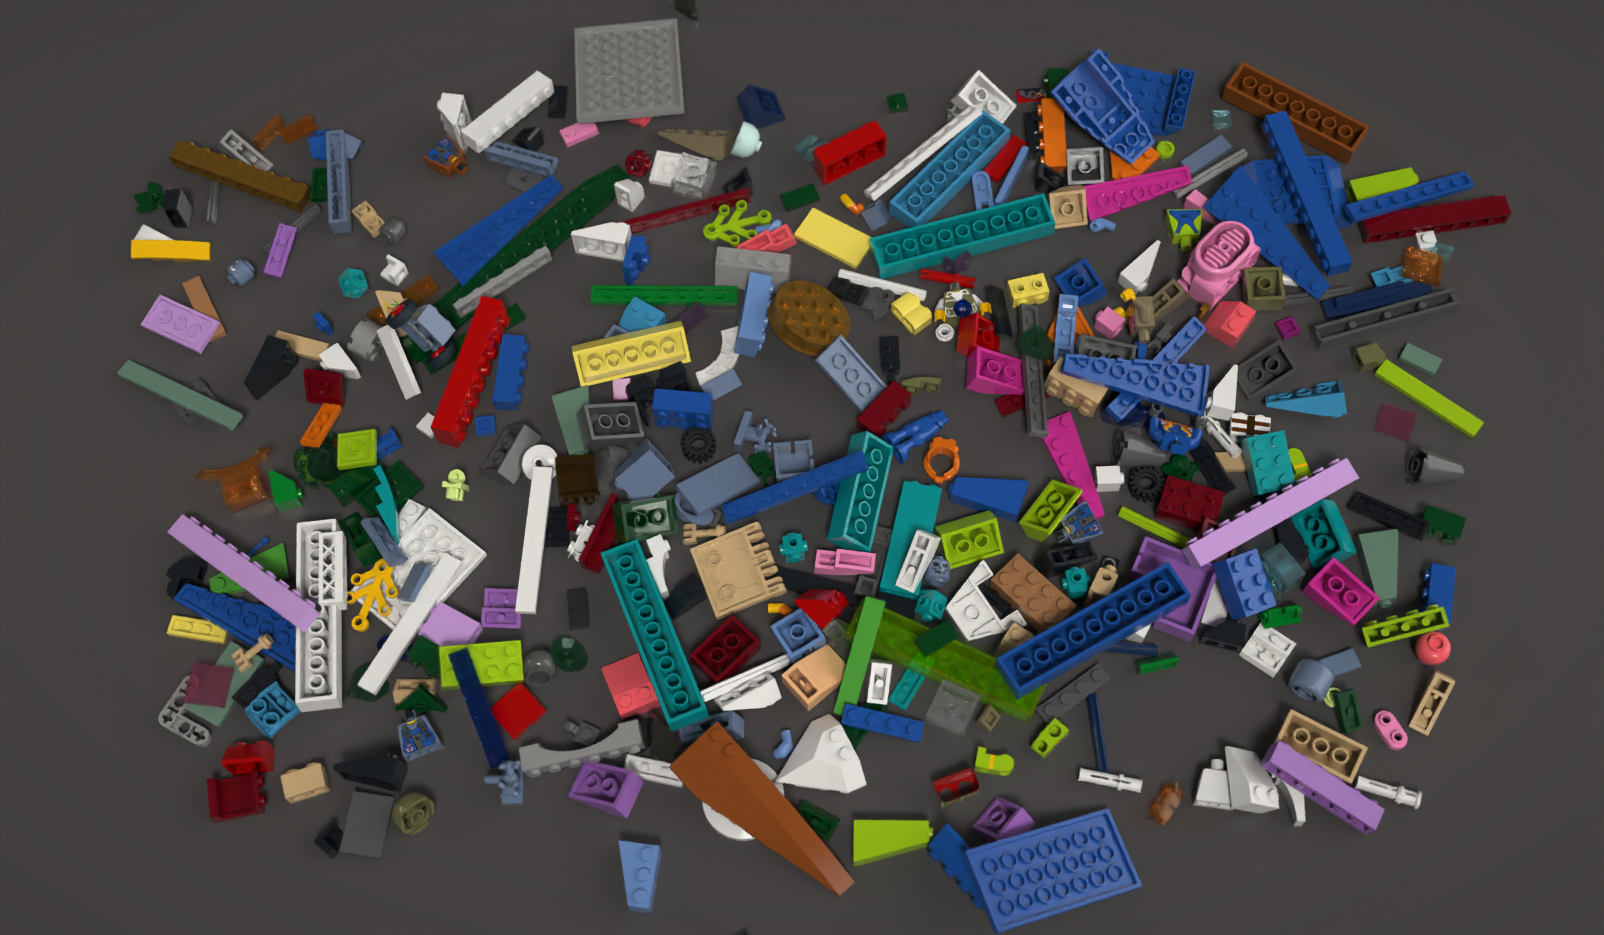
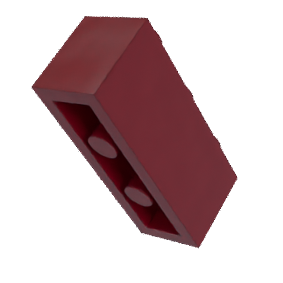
(884, 410)

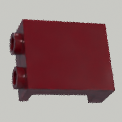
(236, 797)

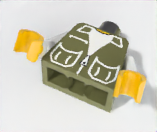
(945, 306)

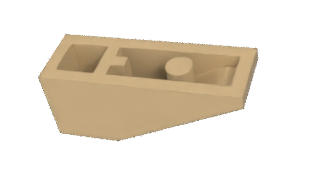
(1432, 702)

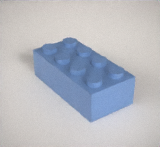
(753, 314)

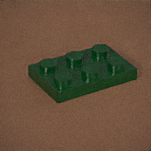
(403, 486)

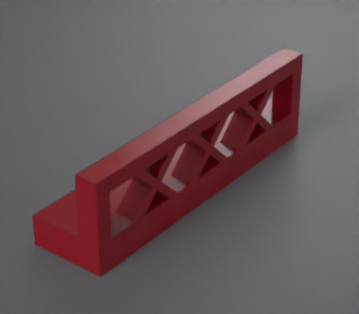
(600, 540)

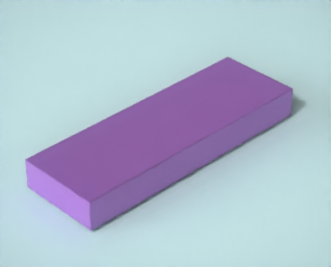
(280, 251)

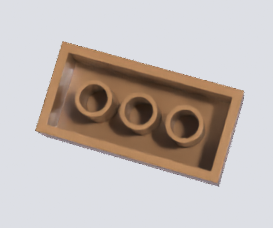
(1032, 594)

